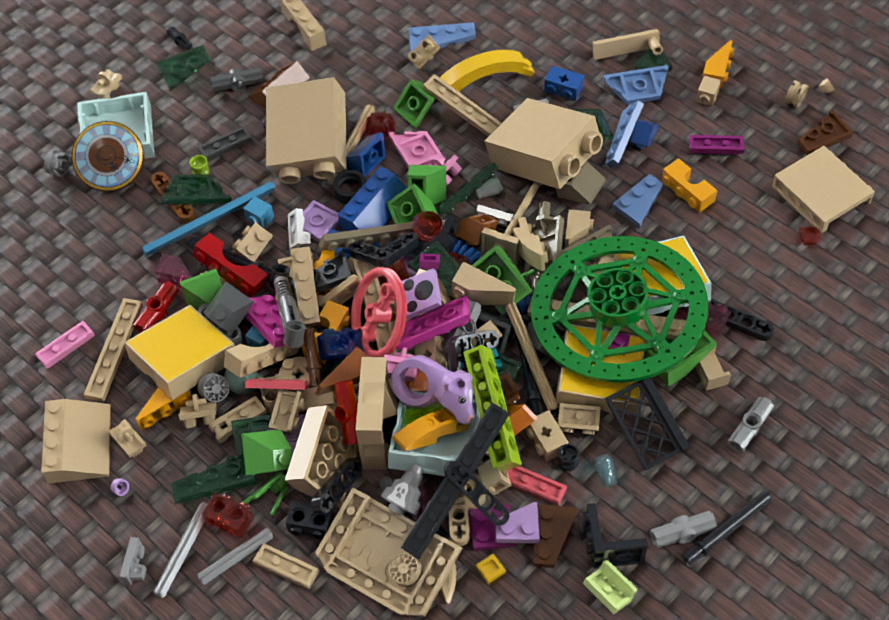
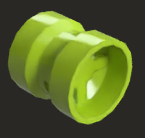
(199, 165)

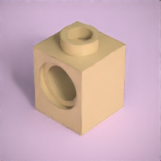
(708, 90)
(493, 479)

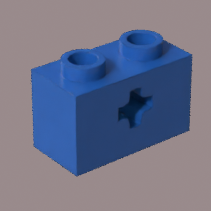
(564, 83)

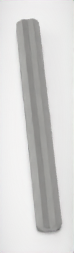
(180, 552)

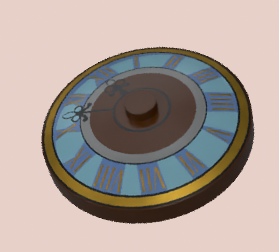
(108, 156)

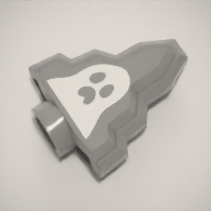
(405, 492)

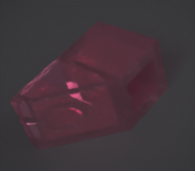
(172, 270)

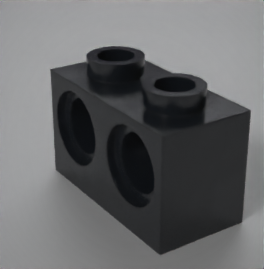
(307, 525)

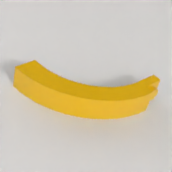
(486, 64)

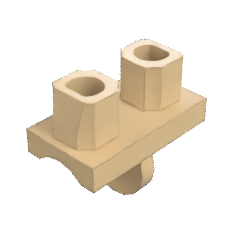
(423, 52)
(106, 83)
(195, 409)
(127, 439)

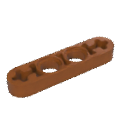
(177, 210)

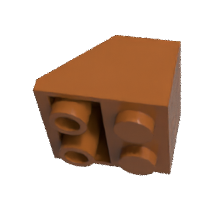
(472, 228)

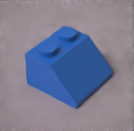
(367, 154)

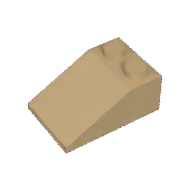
(481, 287)

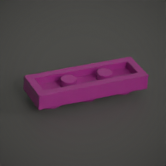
(716, 144)

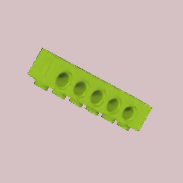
(486, 390)

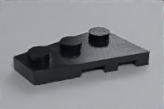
(331, 273)

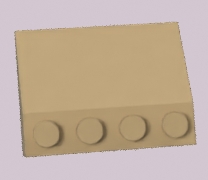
(76, 440)
(318, 452)

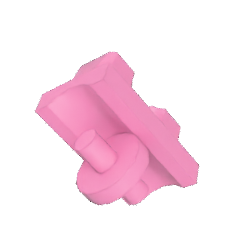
(451, 166)
(392, 362)

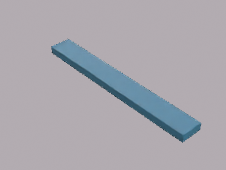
(206, 219)

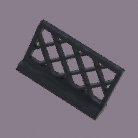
(660, 411)

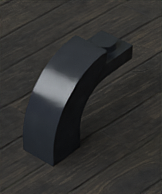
(444, 238)

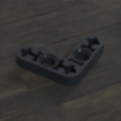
(386, 256)
(465, 344)

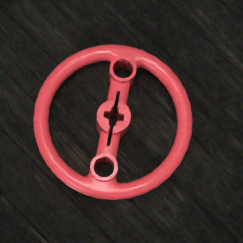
(381, 311)

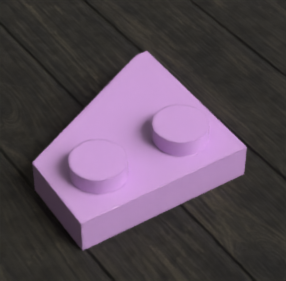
(521, 526)

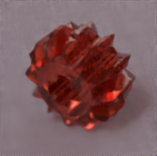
(381, 123)

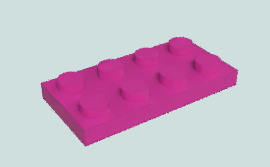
(266, 319)
(435, 322)

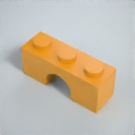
(696, 195)
(333, 317)

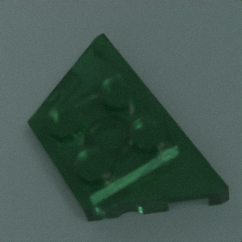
(194, 190)

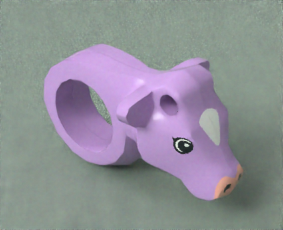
(449, 388)

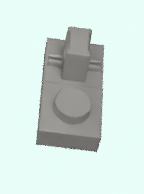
(131, 568)

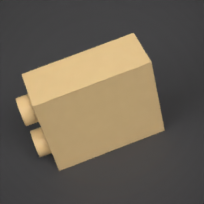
(306, 130)
(544, 142)

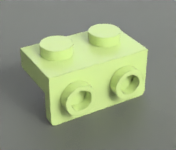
(610, 587)

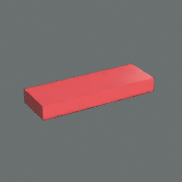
(277, 384)
(537, 485)

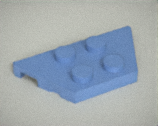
(638, 84)

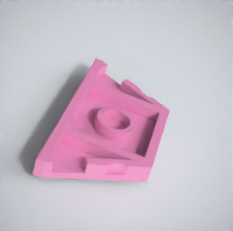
(415, 147)

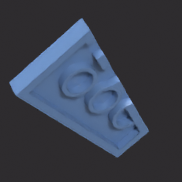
(442, 34)
(623, 132)

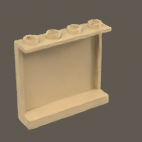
(821, 187)

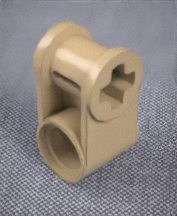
(269, 394)

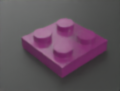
(484, 531)

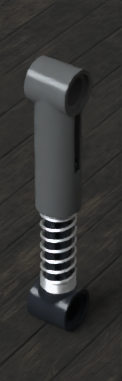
(287, 307)

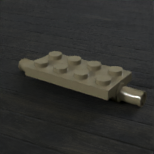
(551, 233)

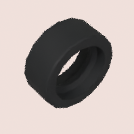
(345, 177)

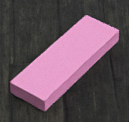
(64, 344)

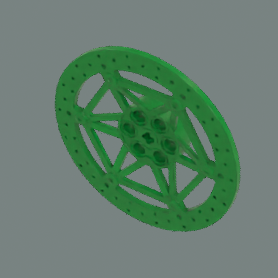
(616, 293)

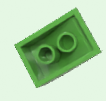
(500, 266)
(680, 370)

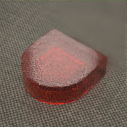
(809, 235)

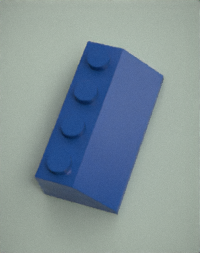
(369, 204)

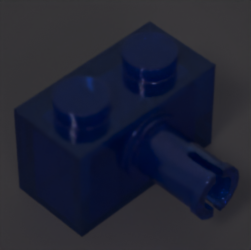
(338, 344)

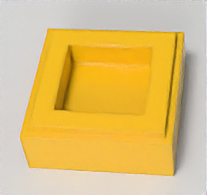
(490, 568)

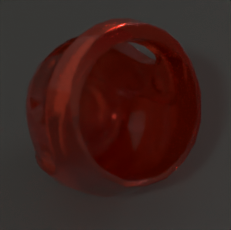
(427, 225)

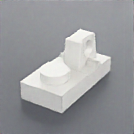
(503, 218)
(297, 236)

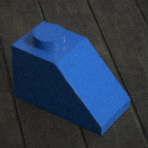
(644, 133)

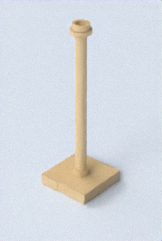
(507, 242)

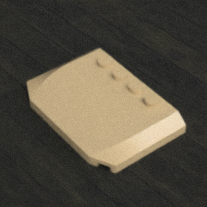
(365, 541)

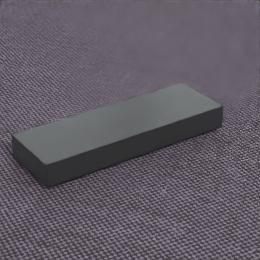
(225, 143)

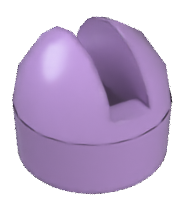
(121, 482)

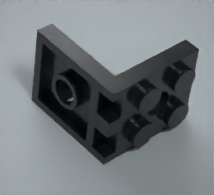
(617, 552)

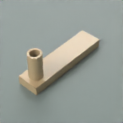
(627, 44)

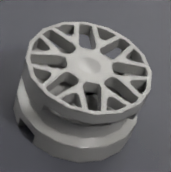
(57, 163)
(213, 386)

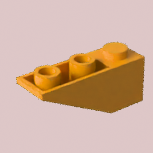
(719, 63)
(160, 406)

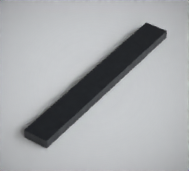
(447, 492)

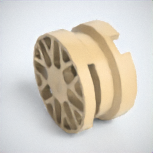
(796, 94)
(405, 569)

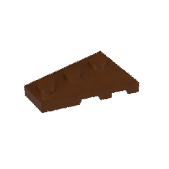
(826, 133)
(554, 528)

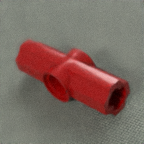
(156, 307)
(346, 410)

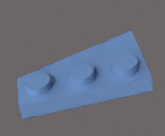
(637, 201)

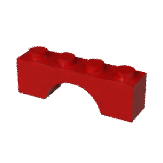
(247, 279)

